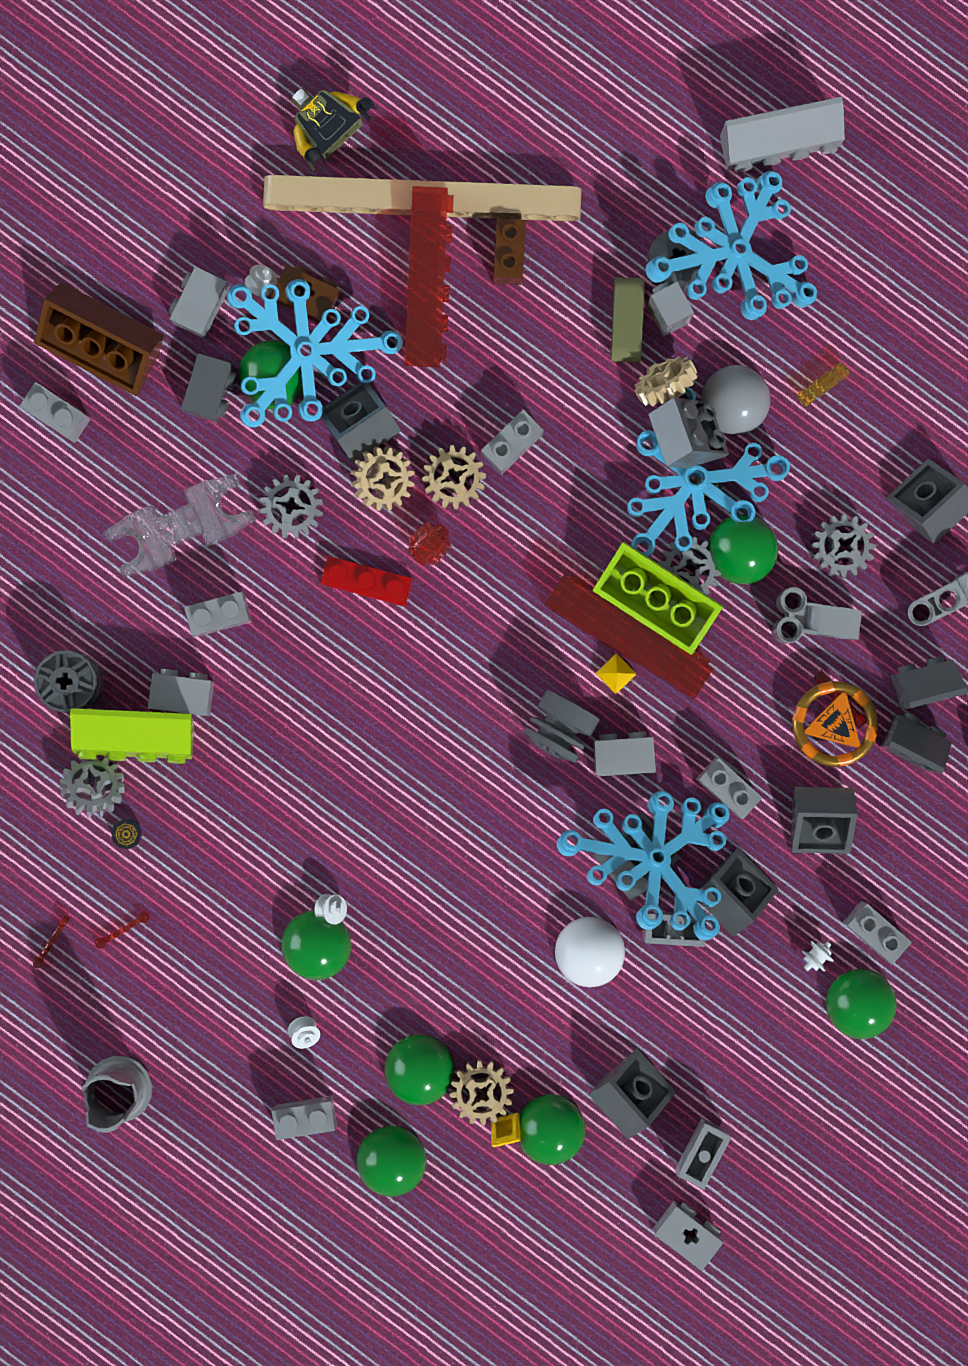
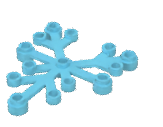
(707, 257)
(339, 347)
(674, 505)
(621, 852)

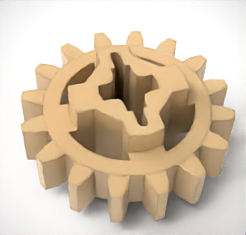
(665, 381)
(448, 466)
(378, 468)
(490, 1101)

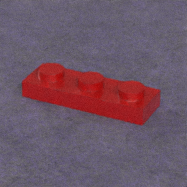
(366, 581)

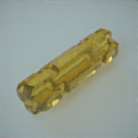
(823, 384)

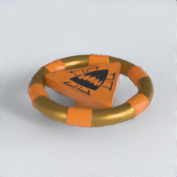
(835, 723)

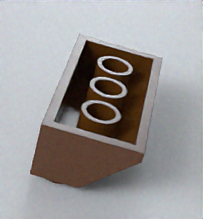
(98, 338)

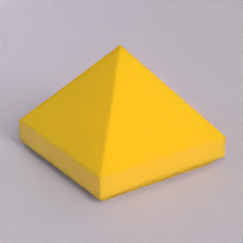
(615, 673)
(505, 1130)

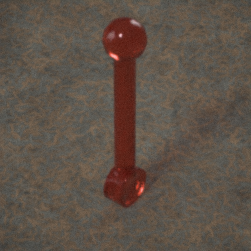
(143, 917)
(38, 962)

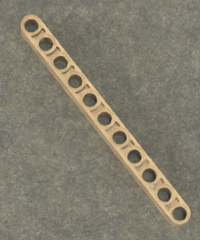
(395, 197)

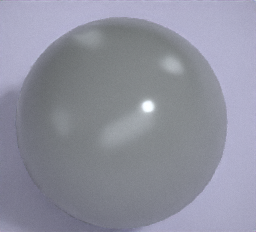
(738, 398)

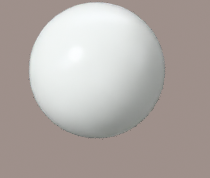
(590, 952)

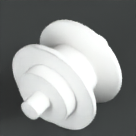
(258, 278)
(331, 907)
(817, 956)
(303, 1032)

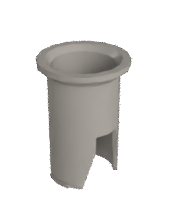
(121, 1071)

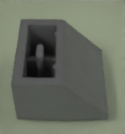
(688, 433)

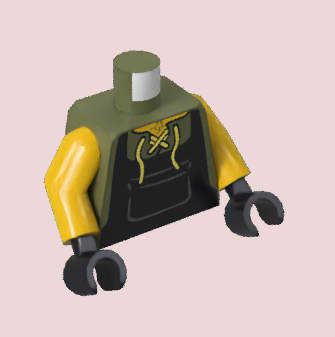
(326, 122)

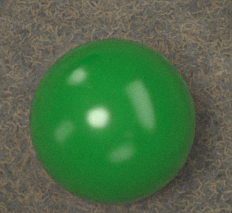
(266, 361)
(743, 550)
(315, 946)
(861, 1004)
(419, 1069)
(551, 1129)
(391, 1161)

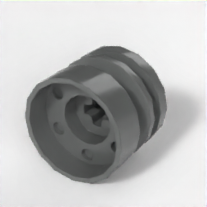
(86, 676)
(560, 726)

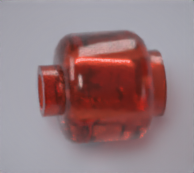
(429, 543)

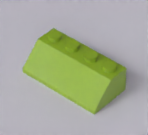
(657, 598)
(131, 735)

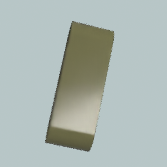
(627, 319)

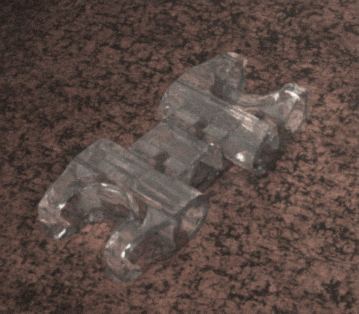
(159, 534)

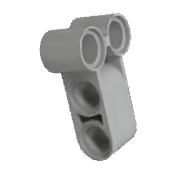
(931, 600)
(815, 619)

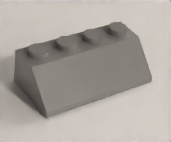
(783, 134)

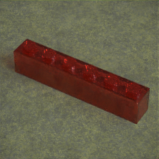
(427, 275)
(629, 636)

